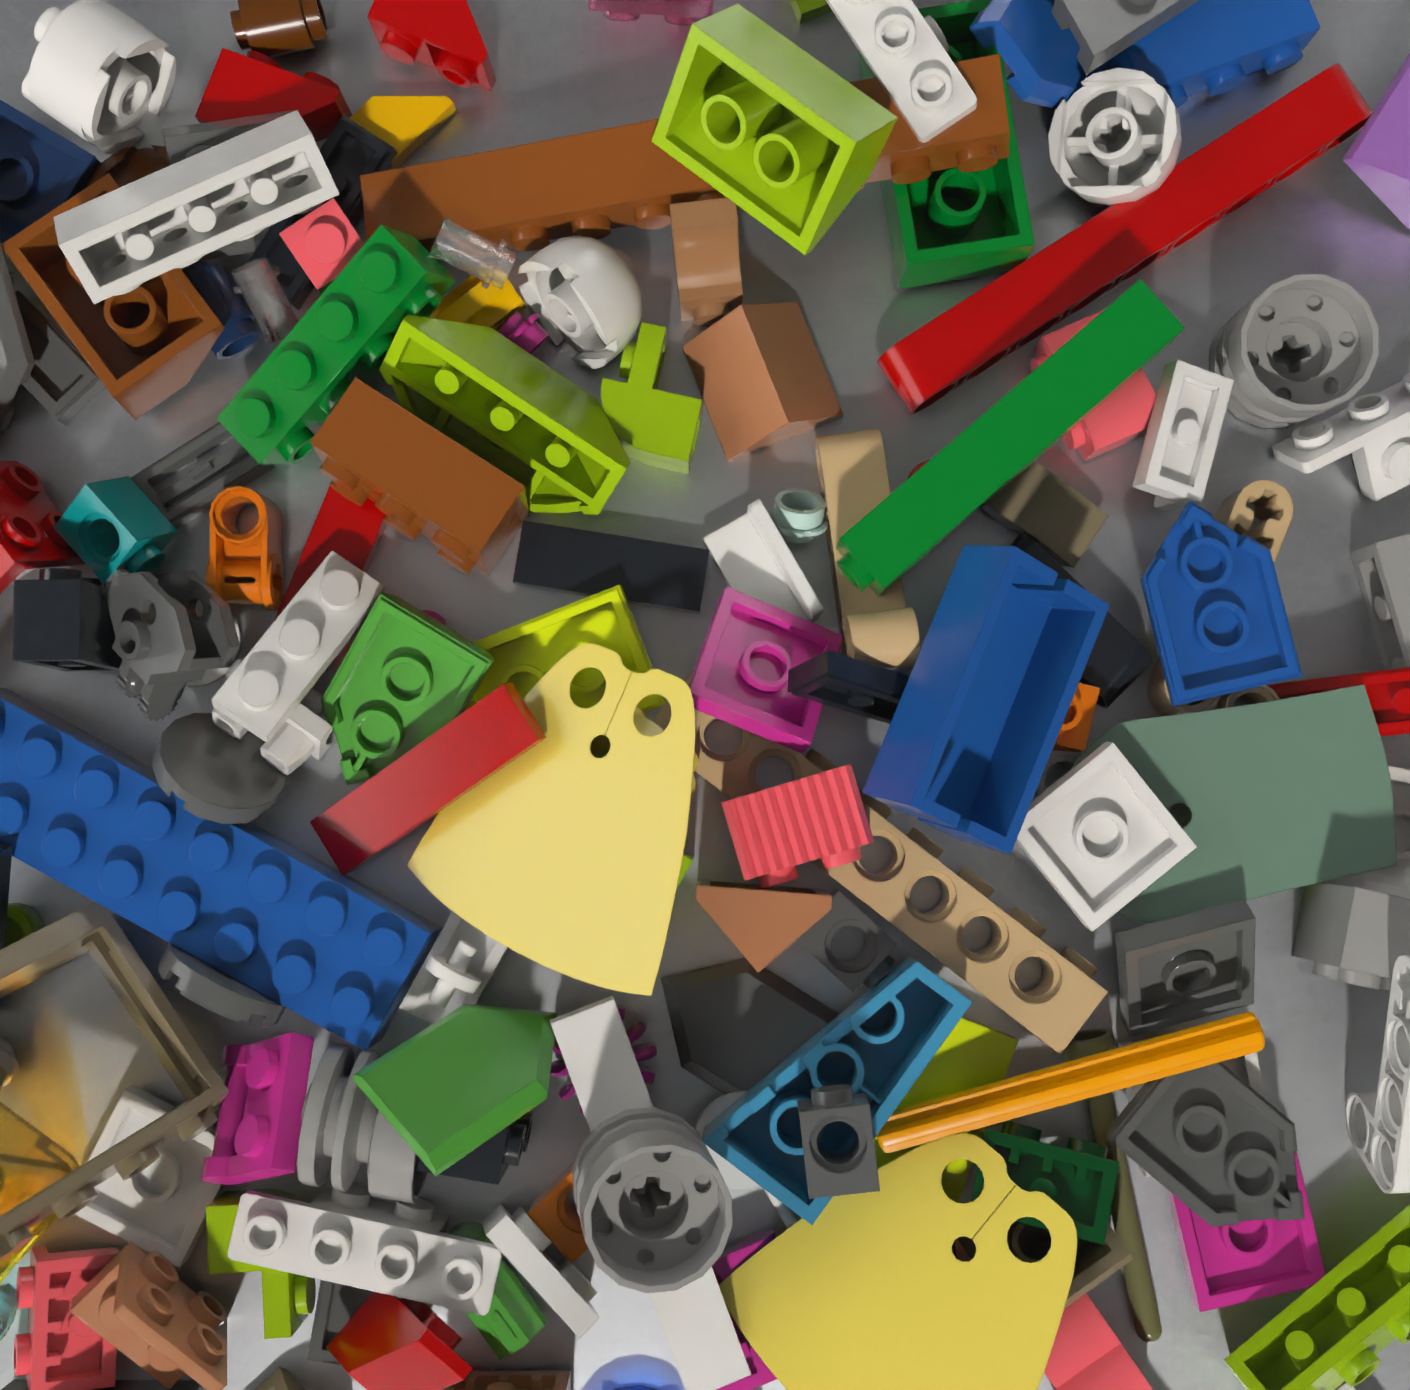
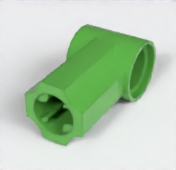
(513, 1313)

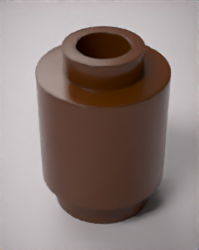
(279, 25)

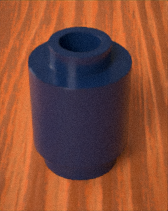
(231, 309)

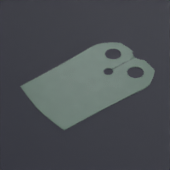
(1273, 793)

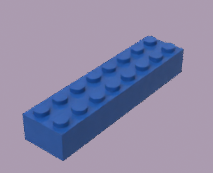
(203, 884)

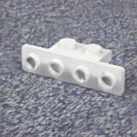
(909, 62)
(1371, 429)
(367, 1246)

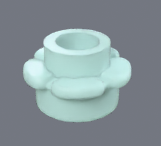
(799, 515)

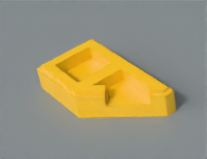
(404, 120)

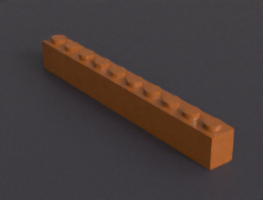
(623, 179)

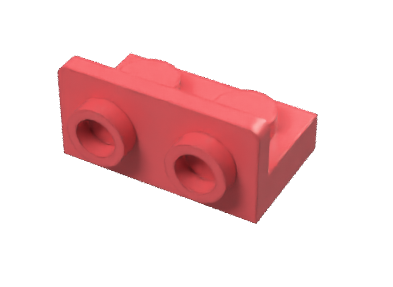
(58, 1346)

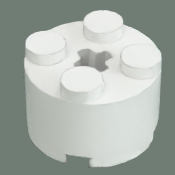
(98, 72)

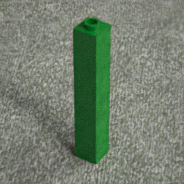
(1006, 439)

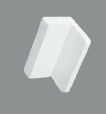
(1182, 435)
(761, 565)

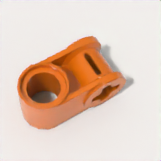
(246, 556)

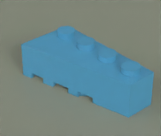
(873, 1046)

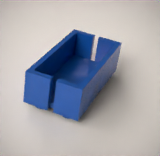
(987, 696)

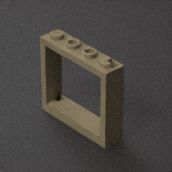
(98, 933)

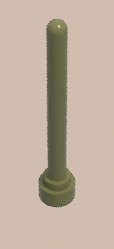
(1123, 1206)

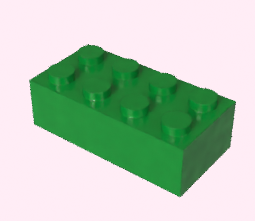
(954, 219)

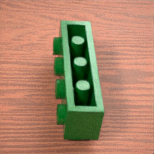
(332, 344)

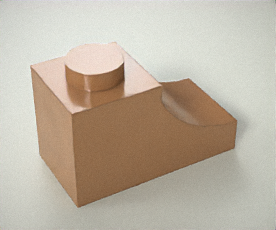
(706, 259)

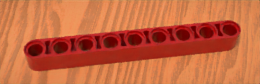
(1124, 239)

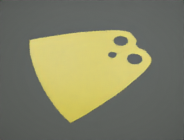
(573, 849)
(884, 1301)

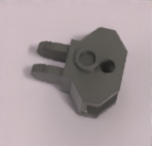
(164, 638)

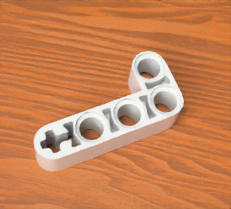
(1381, 1119)

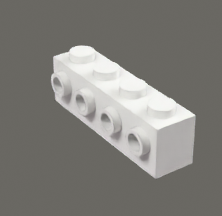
(194, 207)

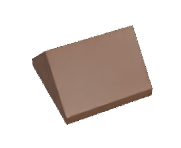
(761, 377)
(762, 919)

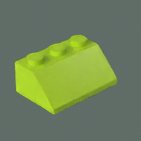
(770, 126)

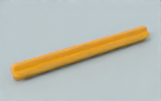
(1072, 1081)

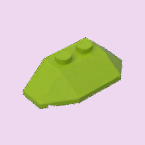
(508, 411)

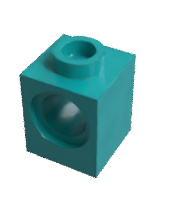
(115, 529)

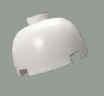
(1115, 137)
(584, 297)

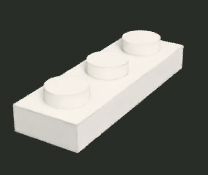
(298, 647)

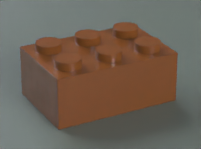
(420, 479)

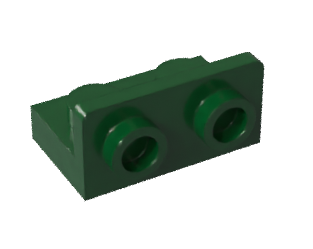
(1072, 1176)

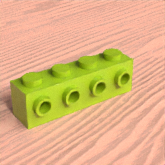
(1337, 1322)

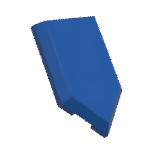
(1034, 49)
(1216, 611)

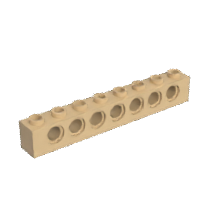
(1049, 1011)

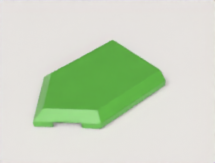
(399, 686)
(462, 1079)

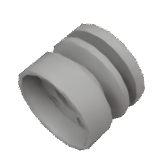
(1321, 330)
(347, 1129)
(671, 1230)

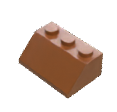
(135, 342)

